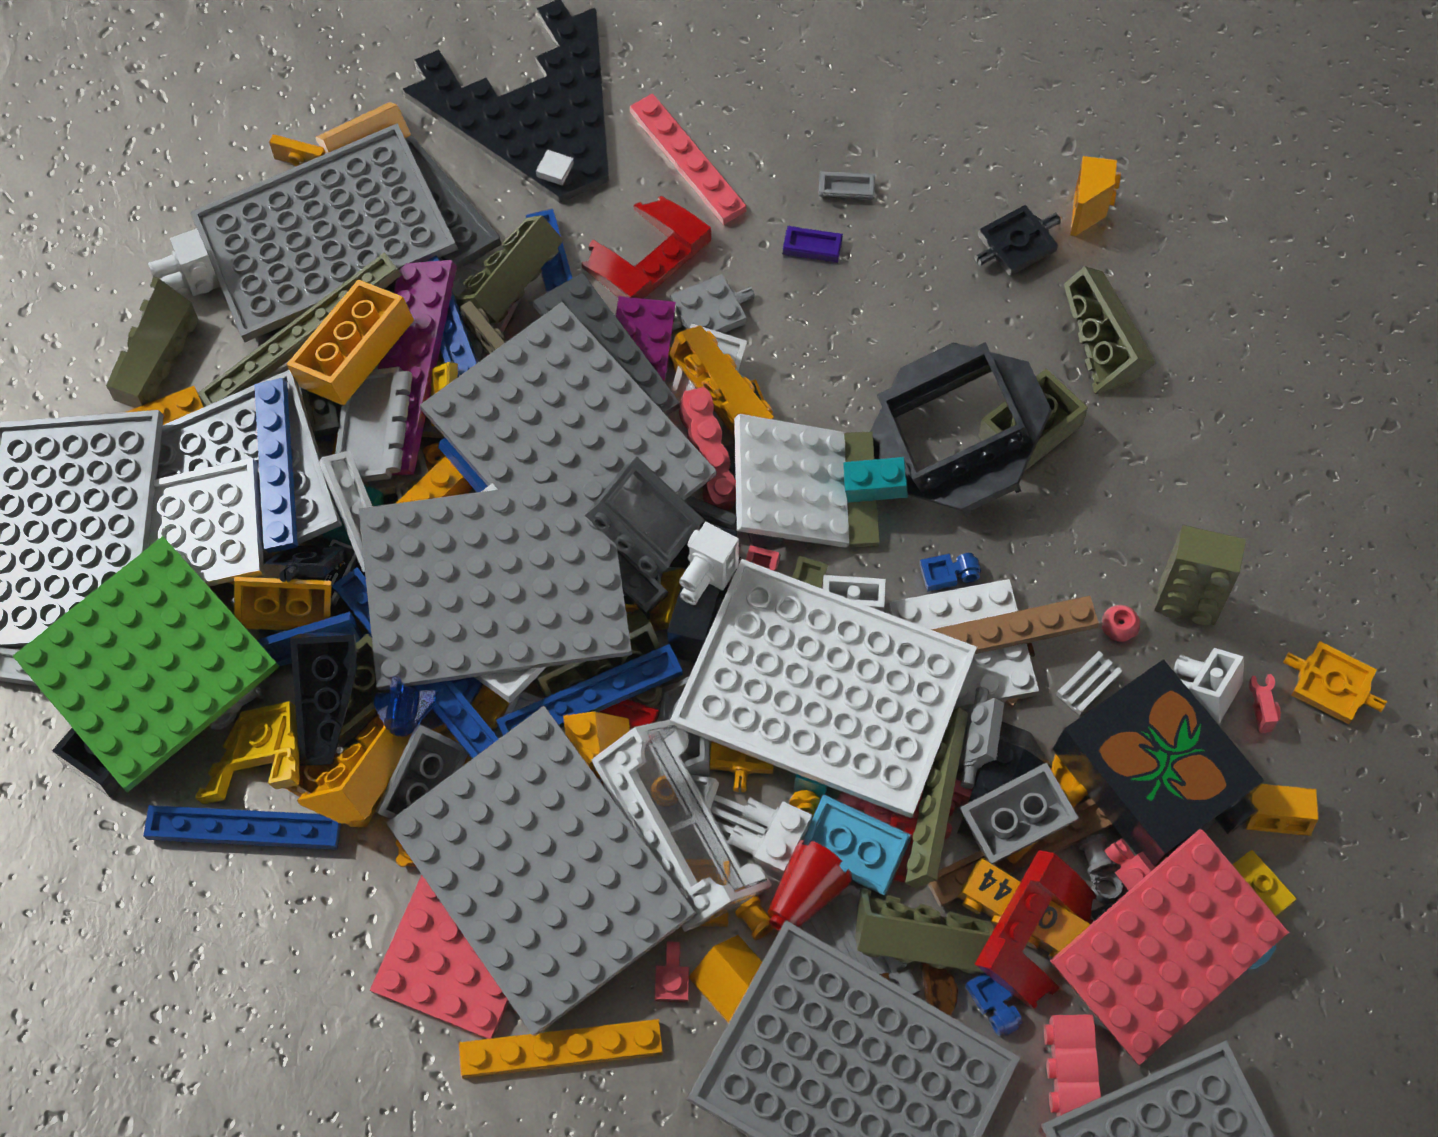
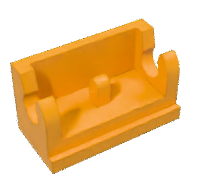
(1284, 810)

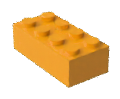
(350, 342)

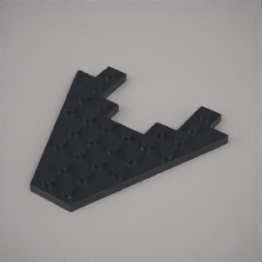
(550, 114)

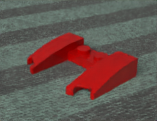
(685, 238)
(1002, 955)

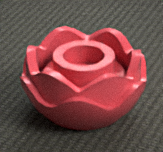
(1118, 631)

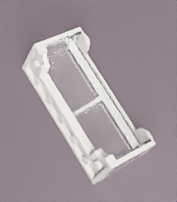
(674, 821)

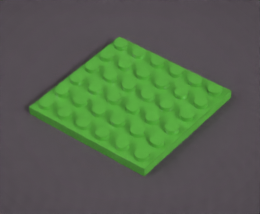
(145, 663)

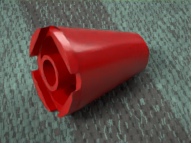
(807, 885)

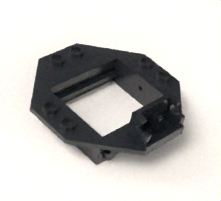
(981, 470)

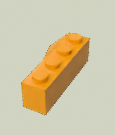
(708, 367)
(360, 776)

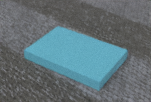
(861, 841)

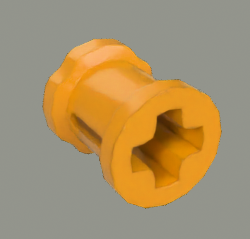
(755, 917)

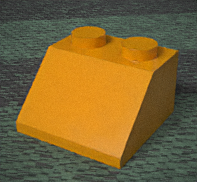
(1094, 192)
(594, 733)

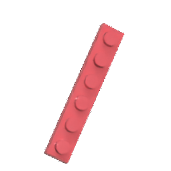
(688, 159)

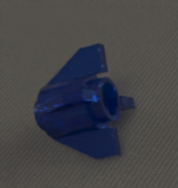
(403, 707)

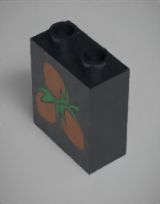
(1159, 764)

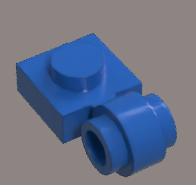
(941, 572)
(991, 996)

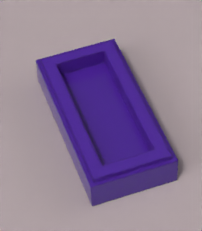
(812, 244)

